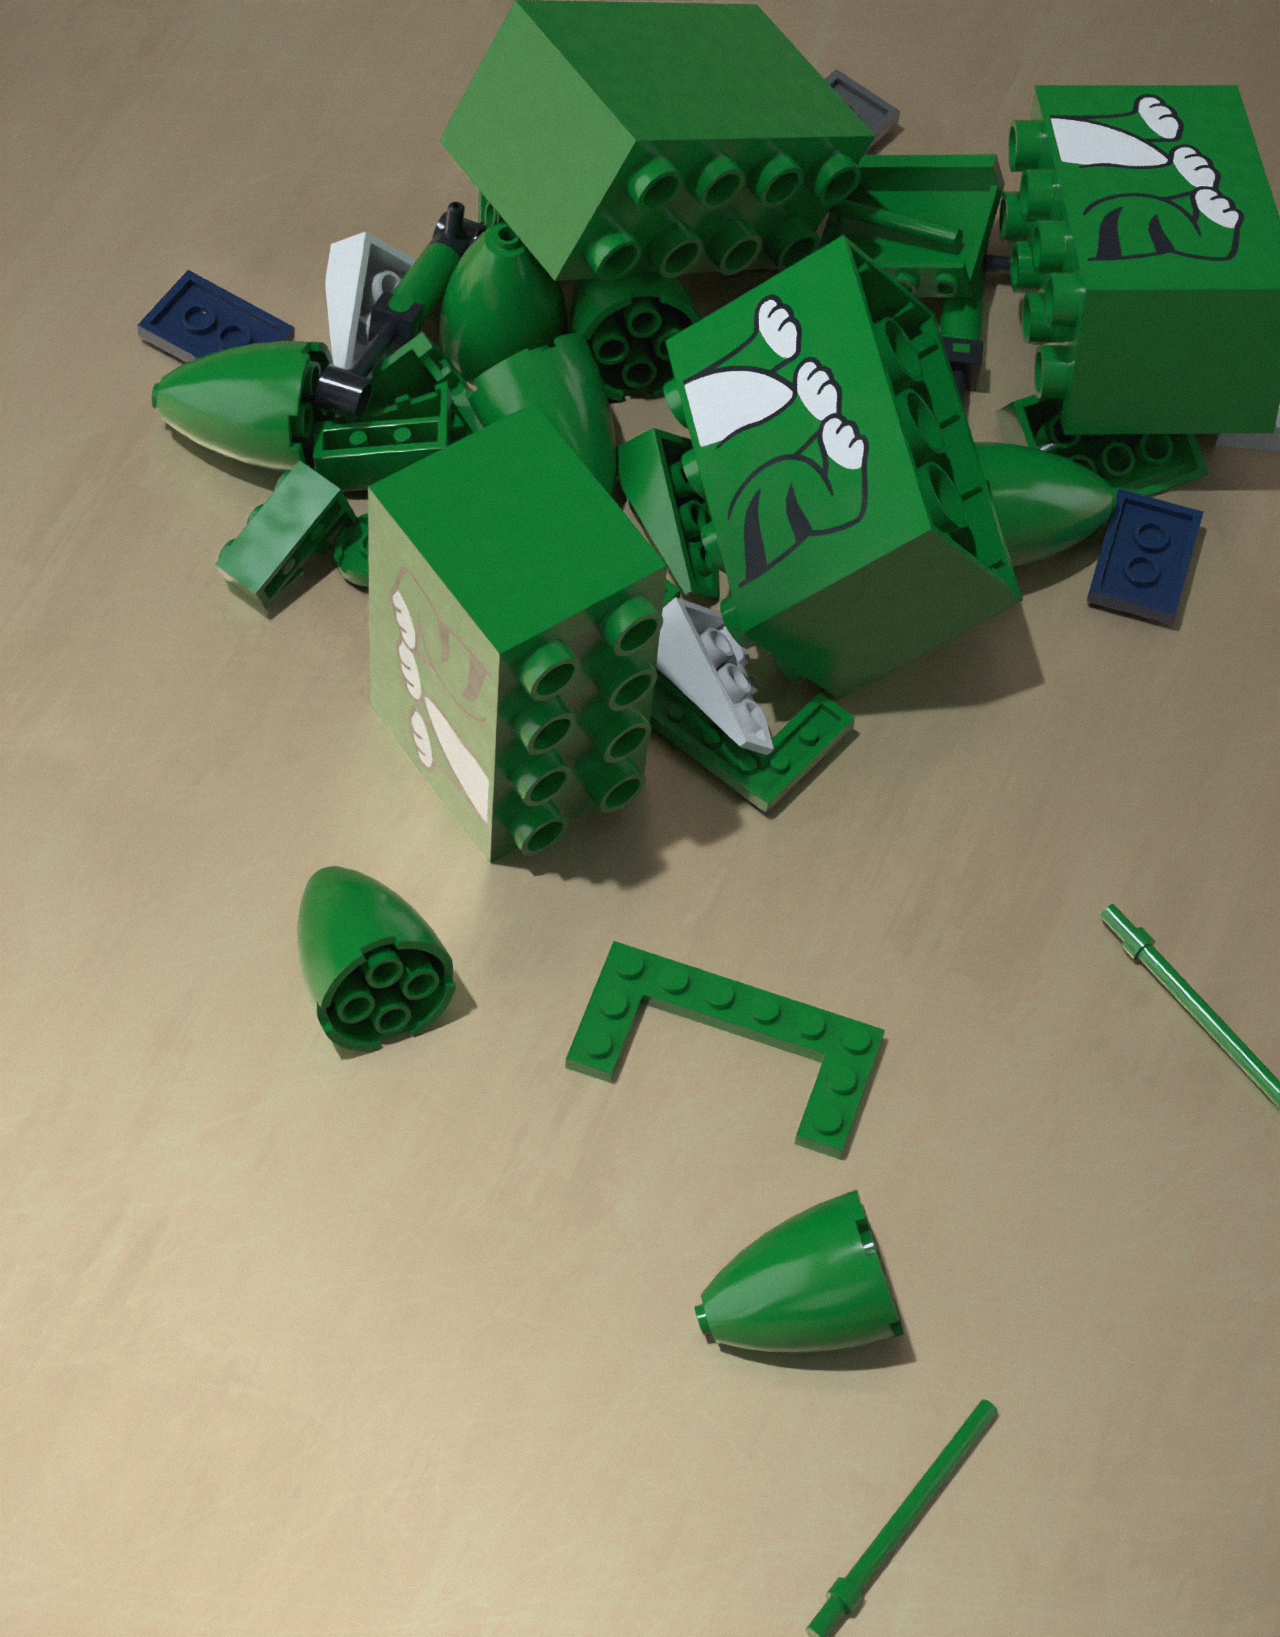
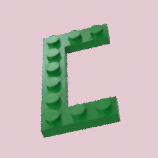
(754, 775)
(640, 977)

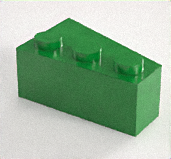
(385, 440)

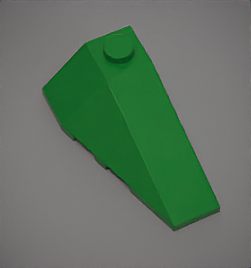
(669, 507)

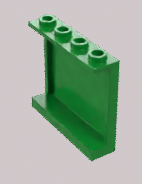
(934, 188)

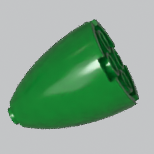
(498, 304)
(628, 329)
(565, 389)
(249, 402)
(1042, 500)
(369, 960)
(805, 1286)

